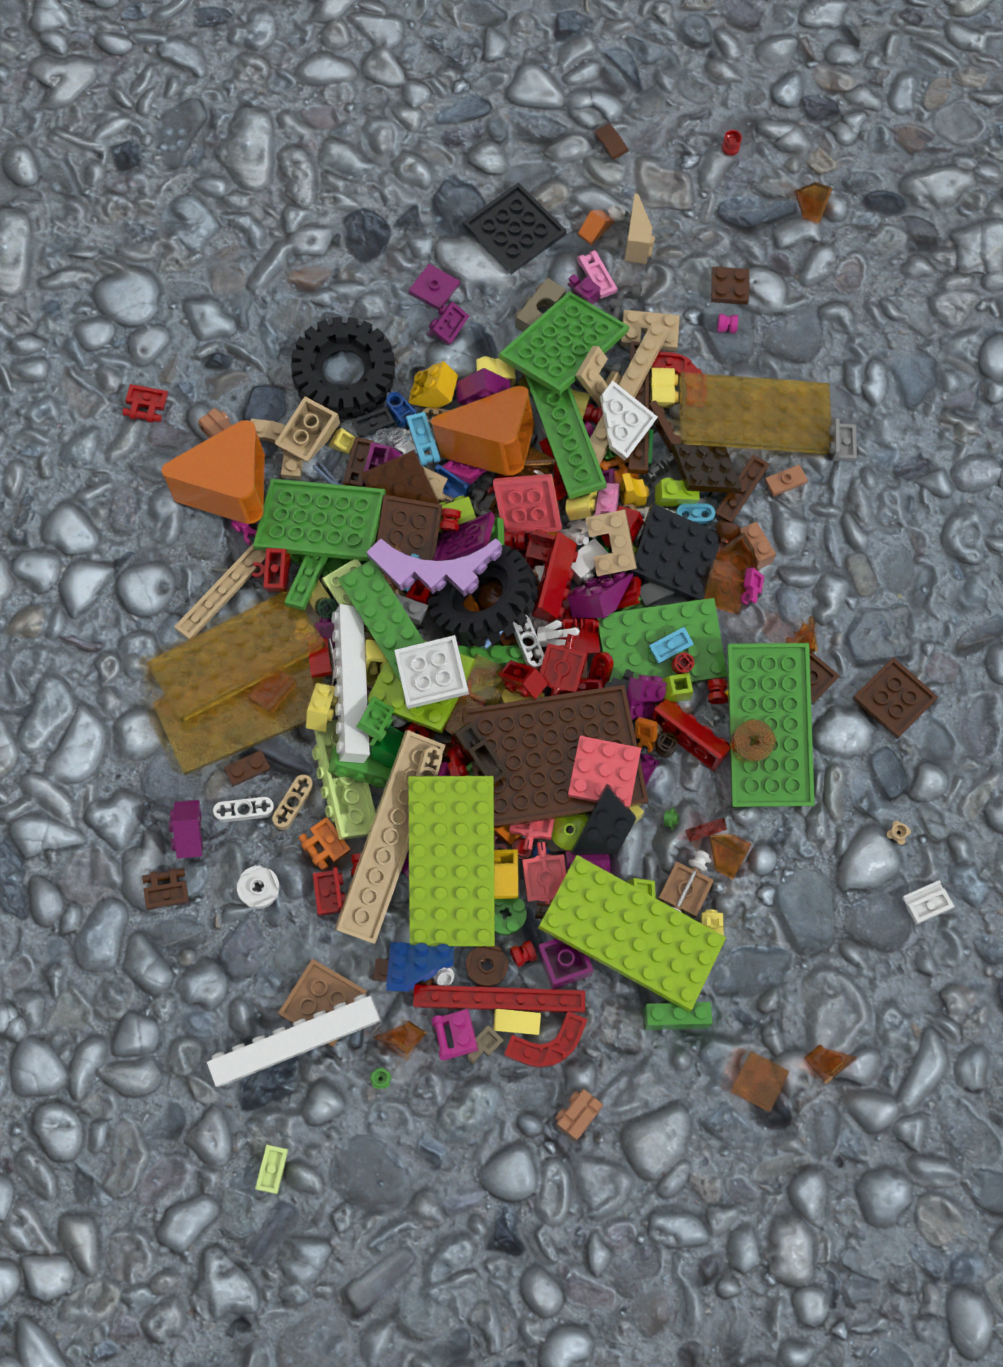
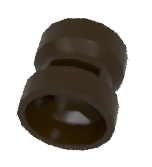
(665, 749)

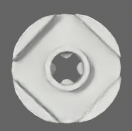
(247, 882)

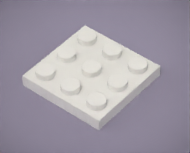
(431, 672)

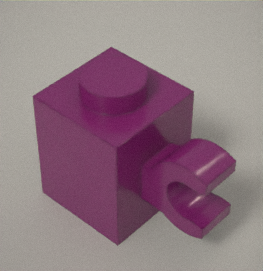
(585, 289)

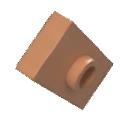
(786, 480)

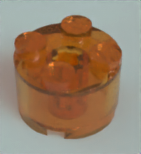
(764, 741)

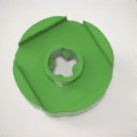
(510, 924)

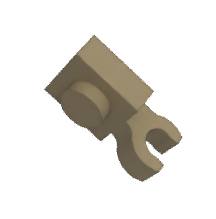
(487, 1043)

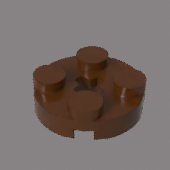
(477, 973)

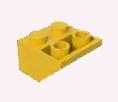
(434, 386)
(506, 874)

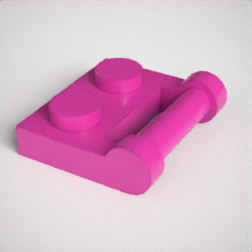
(461, 1031)

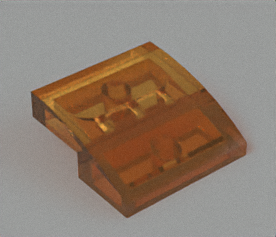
(760, 1081)

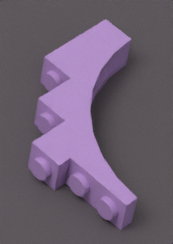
(433, 574)

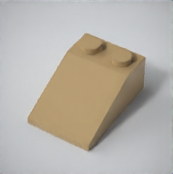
(639, 240)
(308, 430)

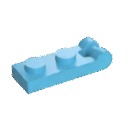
(422, 438)

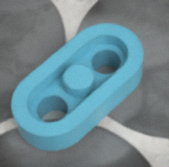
(695, 512)

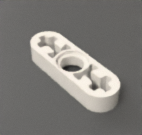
(526, 650)
(237, 803)

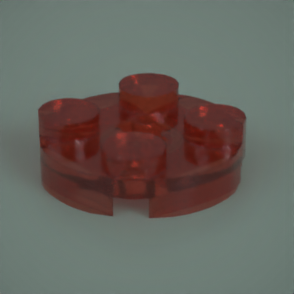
(706, 829)

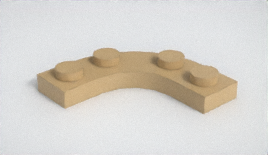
(270, 432)

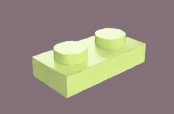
(271, 1169)

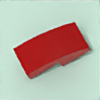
(320, 662)

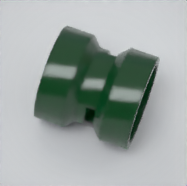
(322, 605)

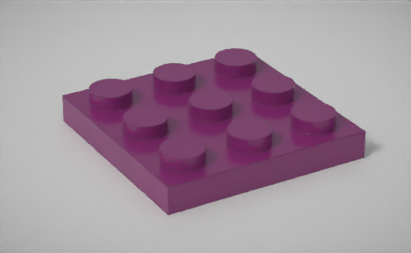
(469, 539)

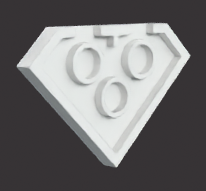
(624, 420)

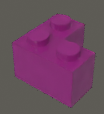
(480, 385)
(186, 827)

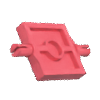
(534, 830)
(543, 875)

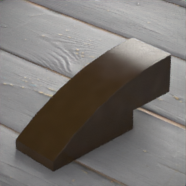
(479, 751)

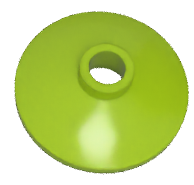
(561, 837)

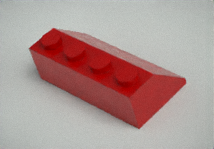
(554, 579)
(691, 735)

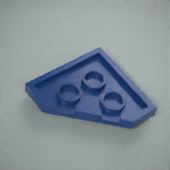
(414, 963)

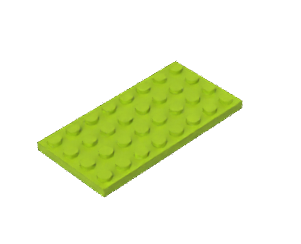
(451, 860)
(632, 933)

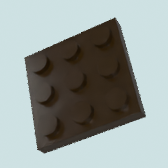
(706, 468)

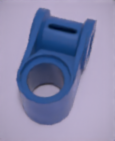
(400, 411)

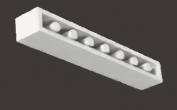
(351, 683)
(293, 1041)

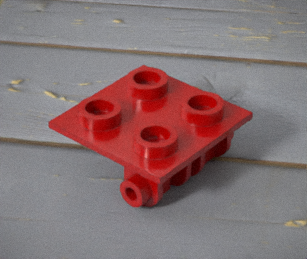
(588, 637)

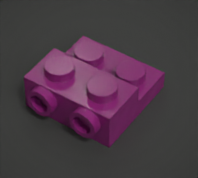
(643, 695)

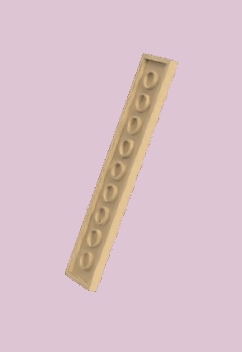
(385, 846)

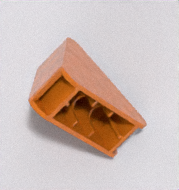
(488, 432)
(222, 474)

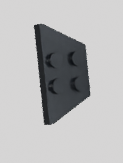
(606, 826)

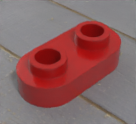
(601, 667)

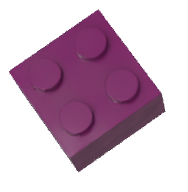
(563, 963)

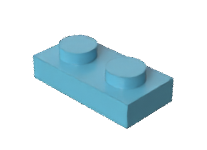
(670, 645)

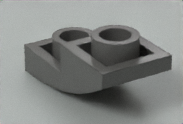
(652, 594)

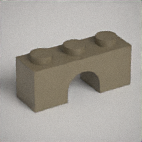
(545, 297)

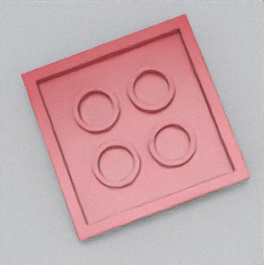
(528, 503)
(601, 764)

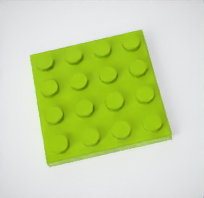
(432, 716)

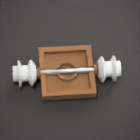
(686, 886)

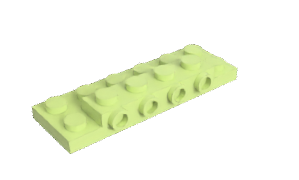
(348, 801)

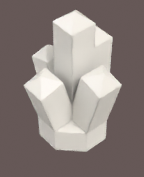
(550, 634)

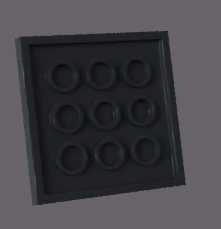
(514, 228)
(675, 553)

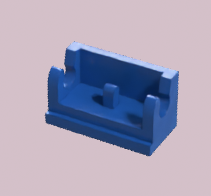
(454, 486)

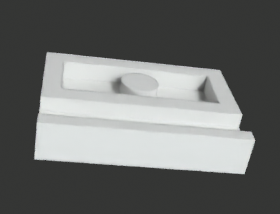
(927, 902)

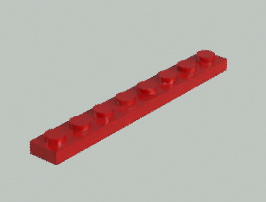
(499, 998)

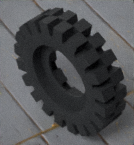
(339, 336)
(516, 598)

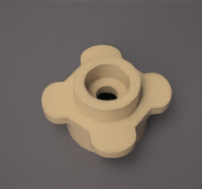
(902, 828)

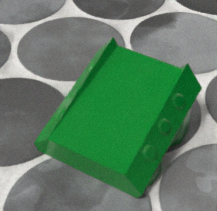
(387, 749)

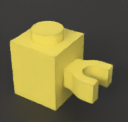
(712, 920)

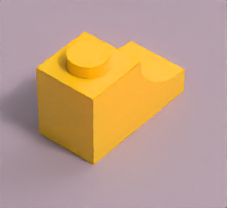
(633, 491)

